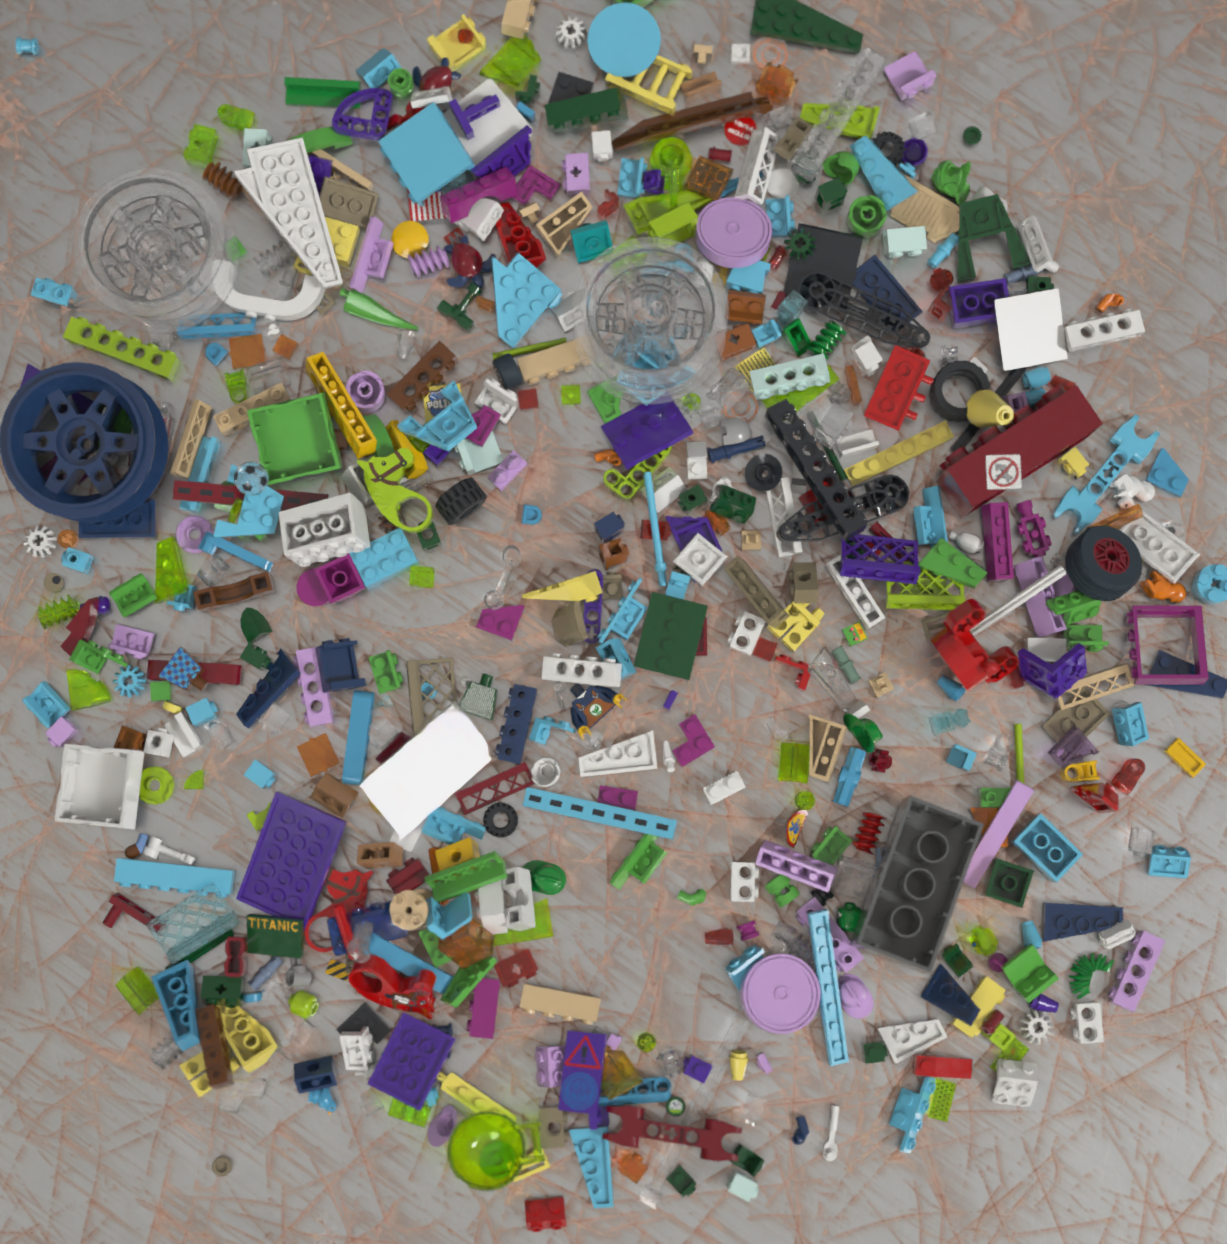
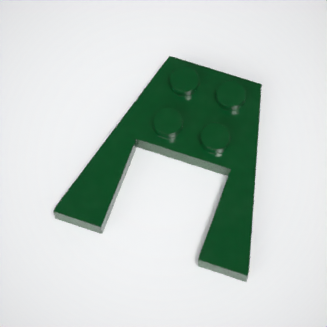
(984, 218)

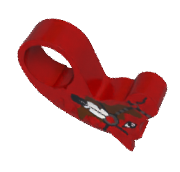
(392, 990)

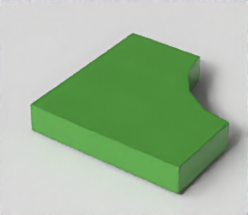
(605, 403)

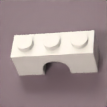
(521, 914)

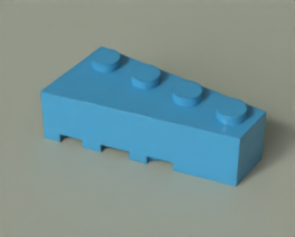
(179, 1000)

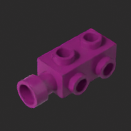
(1036, 534)

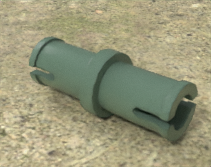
(846, 664)

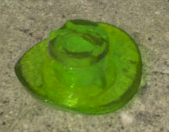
(671, 154)

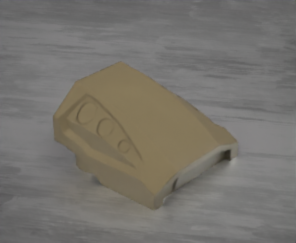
(569, 625)

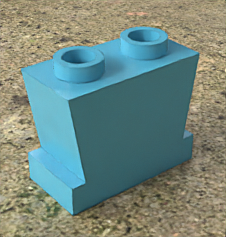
(748, 278)

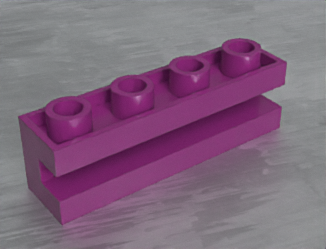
(997, 542)

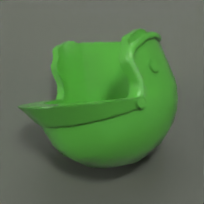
(842, 165)

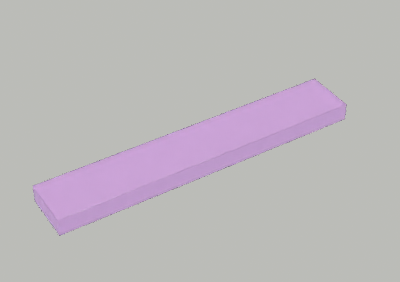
(997, 831)

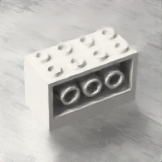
(324, 529)

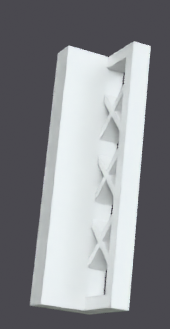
(754, 163)
(789, 511)

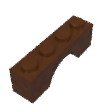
(225, 595)

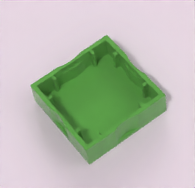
(295, 438)

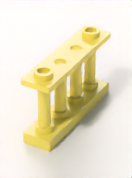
(650, 96)

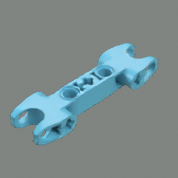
(1084, 501)

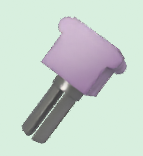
(612, 1039)

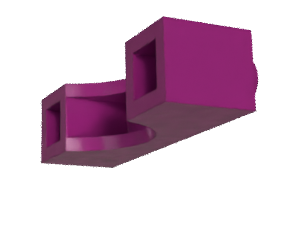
(459, 201)

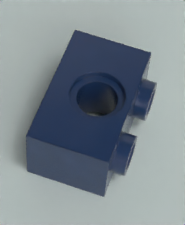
(609, 527)
(315, 1074)

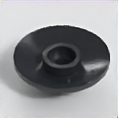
(757, 466)

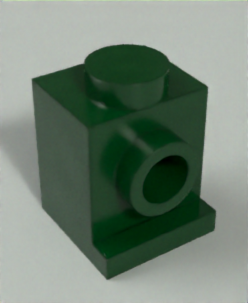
(255, 657)

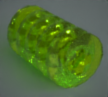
(58, 611)

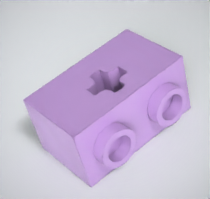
(576, 163)

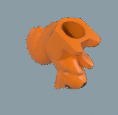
(1162, 589)

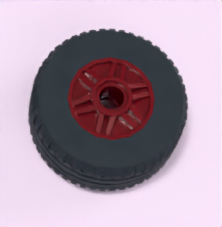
(1103, 563)

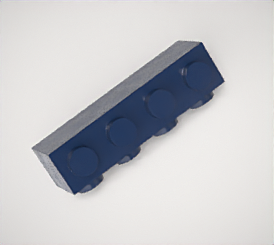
(517, 724)

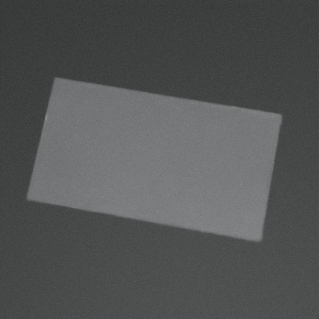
(427, 769)

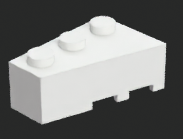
(492, 907)

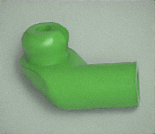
(692, 899)

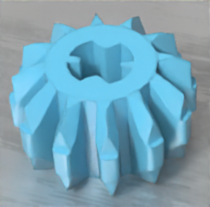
(130, 688)

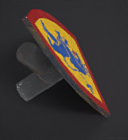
(792, 826)

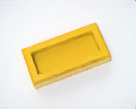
(1185, 757)

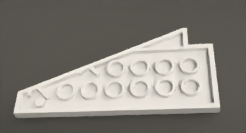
(288, 196)

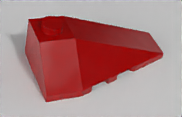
(1098, 796)

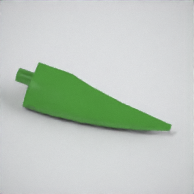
(367, 308)

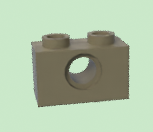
(804, 582)
(548, 1138)

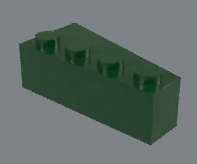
(587, 110)

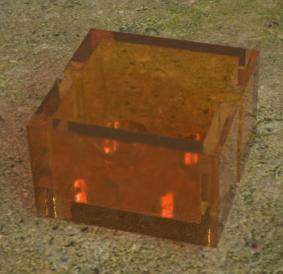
(468, 944)

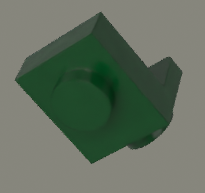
(533, 88)
(956, 960)
(748, 1160)

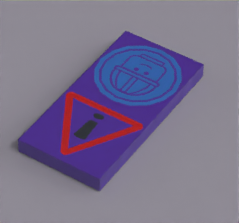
(582, 1072)

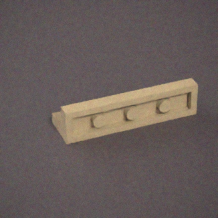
(344, 171)
(191, 439)
(1096, 678)

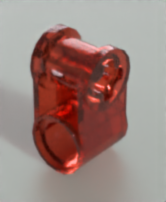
(1127, 779)

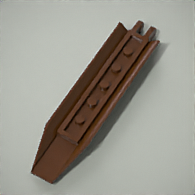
(692, 119)

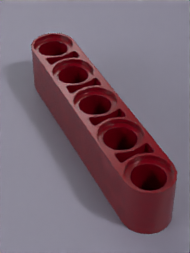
(214, 672)

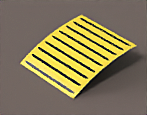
(756, 361)

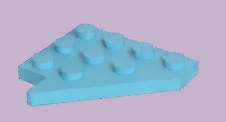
(519, 296)

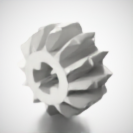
(567, 26)
(35, 537)
(1042, 1023)

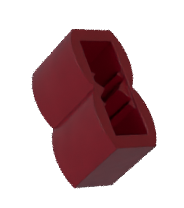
(236, 962)

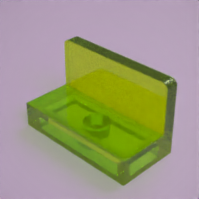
(794, 762)
(137, 990)

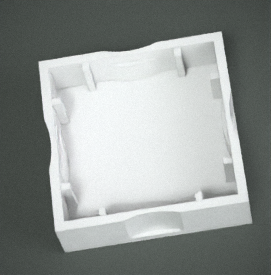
(99, 786)

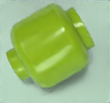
(303, 1004)

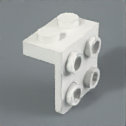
(498, 400)
(1015, 1082)

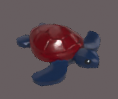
(435, 77)
(467, 263)

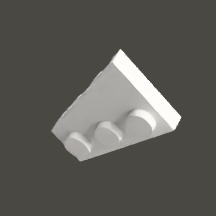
(911, 1038)

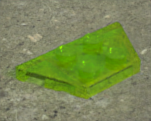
(512, 62)

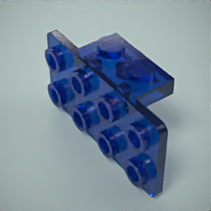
(377, 914)

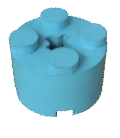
(1202, 582)

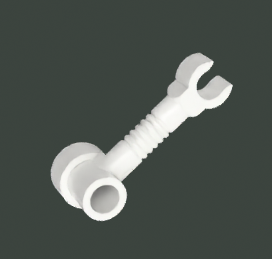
(154, 847)

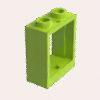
(675, 225)

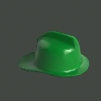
(863, 730)
(546, 877)

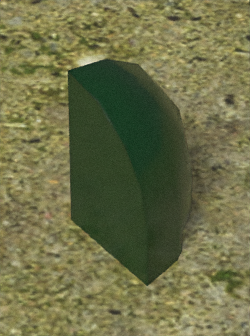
(254, 624)

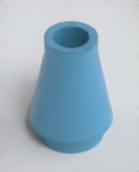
(951, 687)

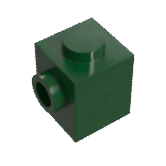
(1038, 284)
(692, 499)
(873, 1051)

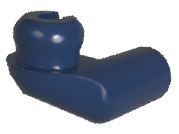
(802, 1132)

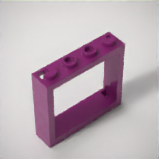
(1198, 642)

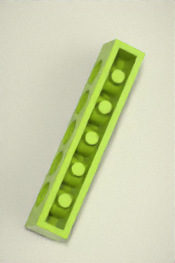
(78, 326)

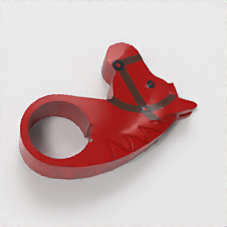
(346, 889)

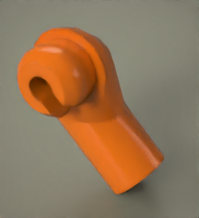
(1109, 300)
(609, 455)

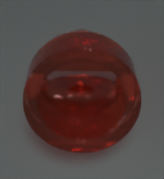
(465, 38)

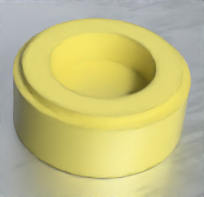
(172, 707)

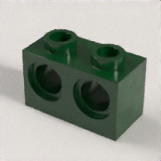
(830, 195)

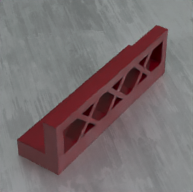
(488, 783)

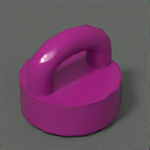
(996, 961)

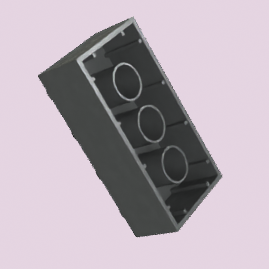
(917, 884)

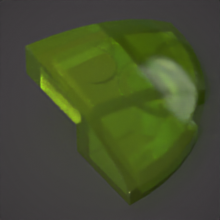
(85, 691)

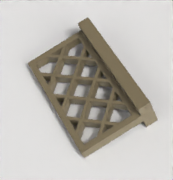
(416, 694)

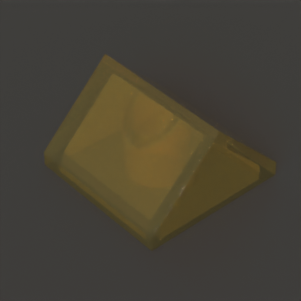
(618, 1074)

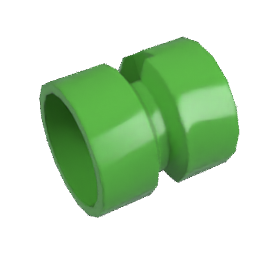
(401, 84)
(777, 884)

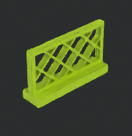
(924, 601)

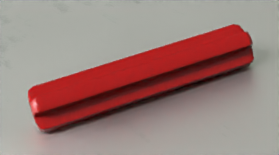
(344, 925)

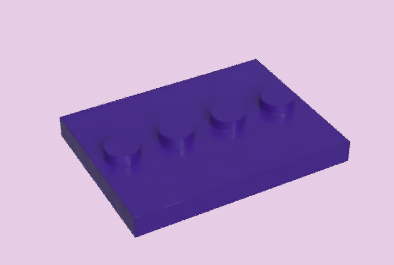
(646, 431)
(411, 1061)

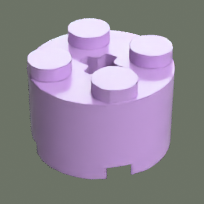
(361, 382)

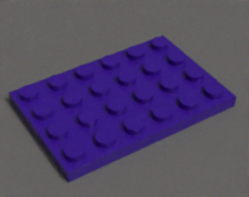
(291, 859)

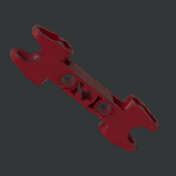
(636, 1127)

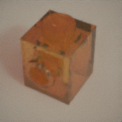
(632, 1166)

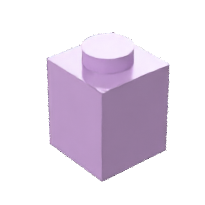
(61, 732)

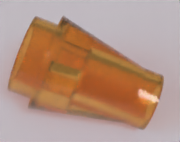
(718, 523)

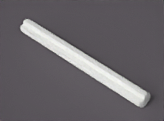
(1019, 599)

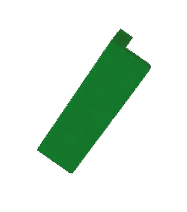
(319, 92)

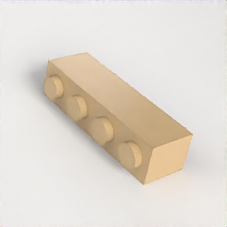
(549, 362)
(560, 1002)

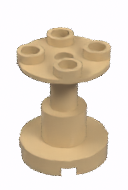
(410, 909)

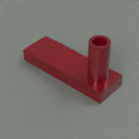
(121, 904)

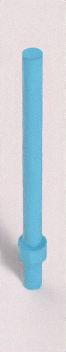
(660, 565)

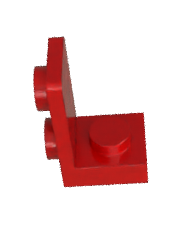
(802, 679)

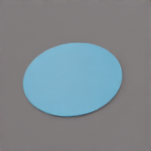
(624, 39)

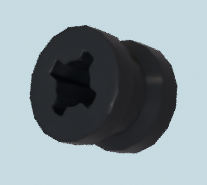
(822, 896)

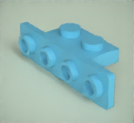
(930, 518)
(627, 616)
(450, 827)
(910, 1111)

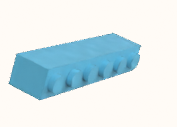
(172, 876)

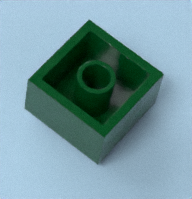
(1007, 882)

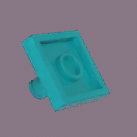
(591, 240)

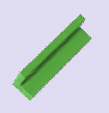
(468, 878)

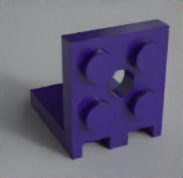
(1057, 677)

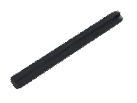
(1001, 391)

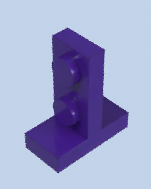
(473, 112)

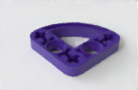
(375, 123)

